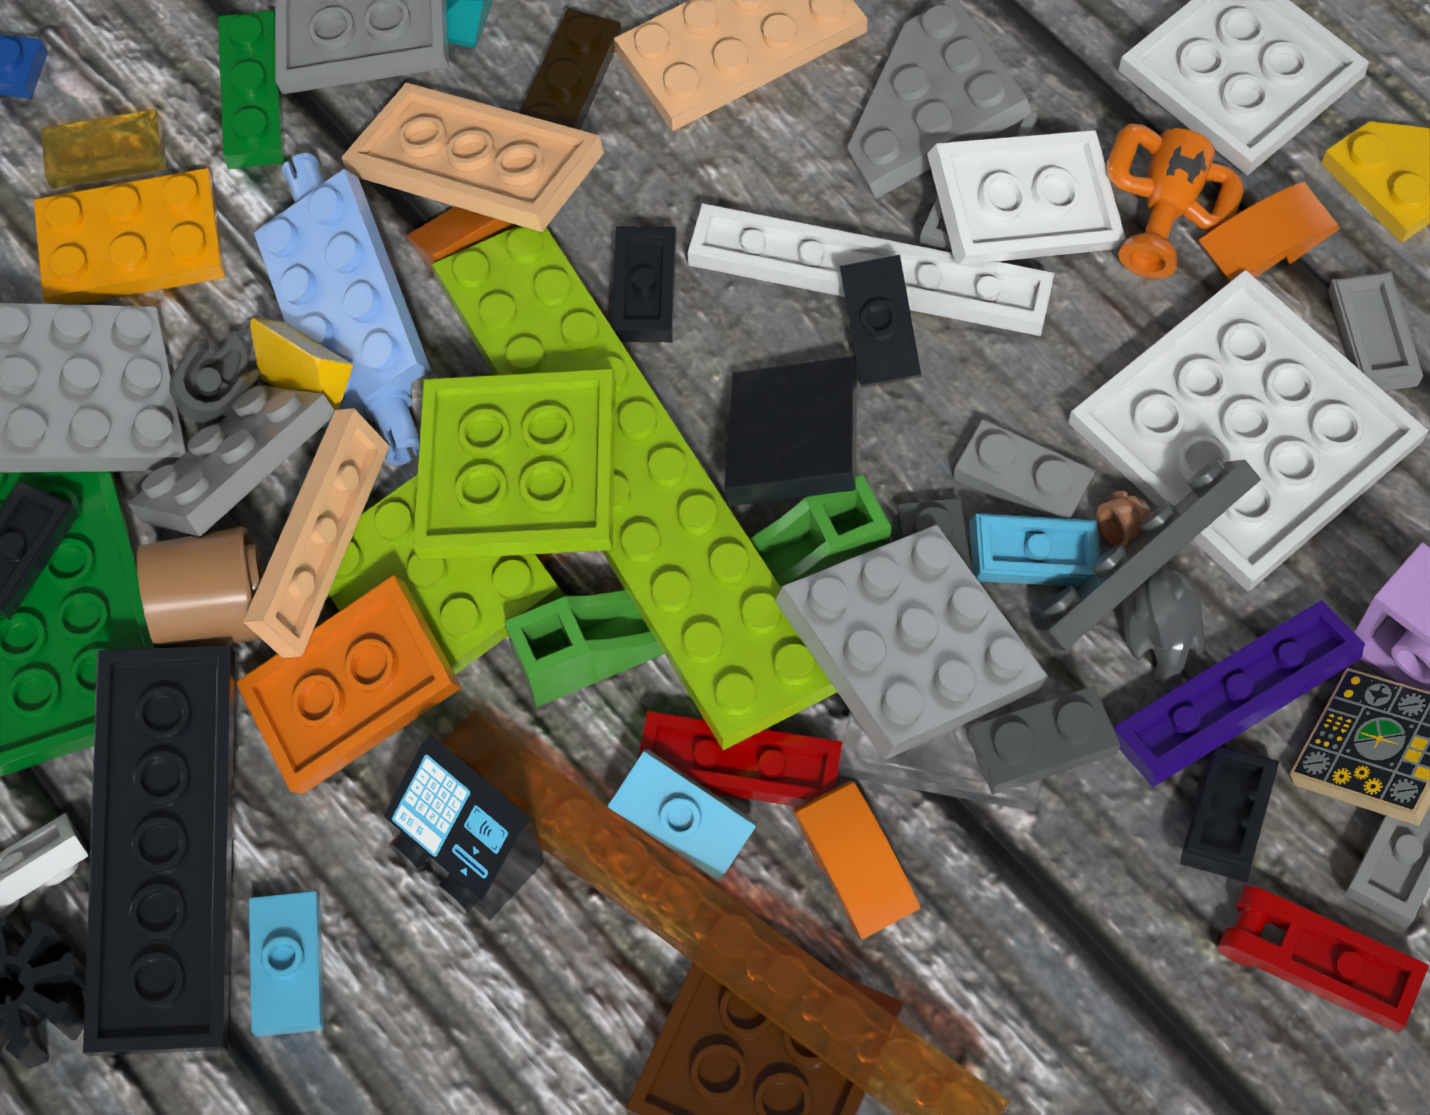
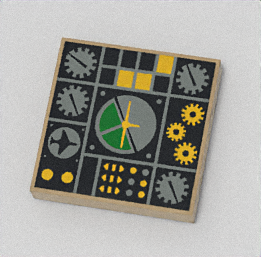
(1371, 748)

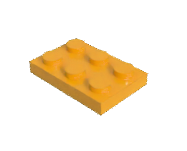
(129, 238)

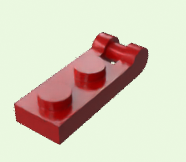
(1324, 958)

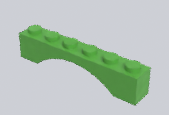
(603, 634)

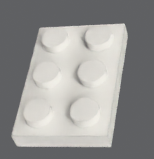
(1025, 197)

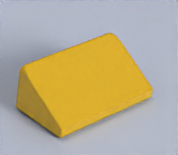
(298, 362)

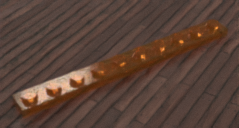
(723, 935)

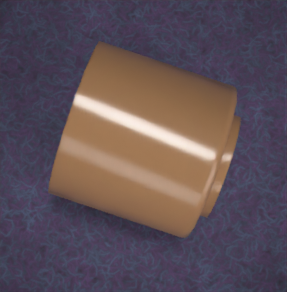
(199, 588)

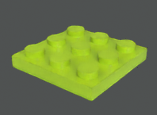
(516, 465)
(457, 596)

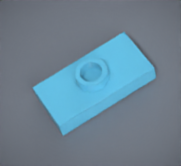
(1033, 549)
(682, 814)
(286, 964)

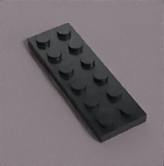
(160, 852)

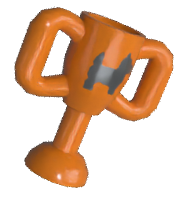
(1172, 184)

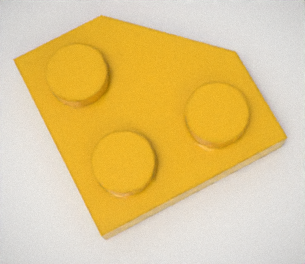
(1387, 173)

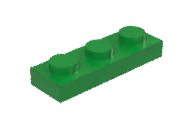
(249, 91)

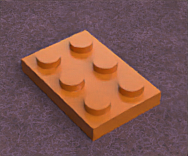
(351, 688)

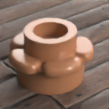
(1120, 519)

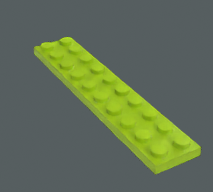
(672, 531)

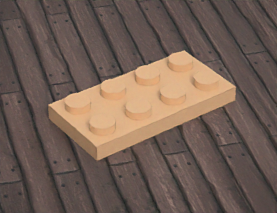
(726, 48)
(474, 156)

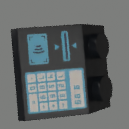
(461, 831)

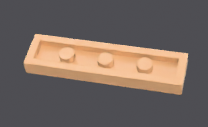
(316, 534)

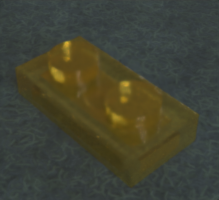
(103, 148)

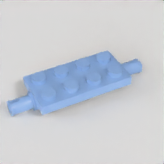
(345, 296)

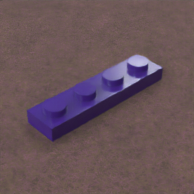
(1237, 692)

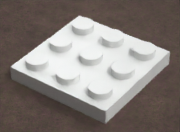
(1243, 73)

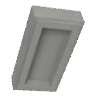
(1375, 330)

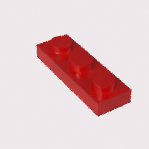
(760, 768)

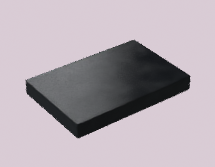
(792, 432)

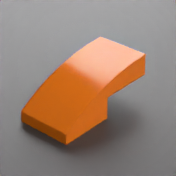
(1269, 231)
(856, 859)

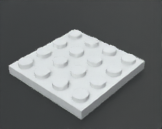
(1259, 388)

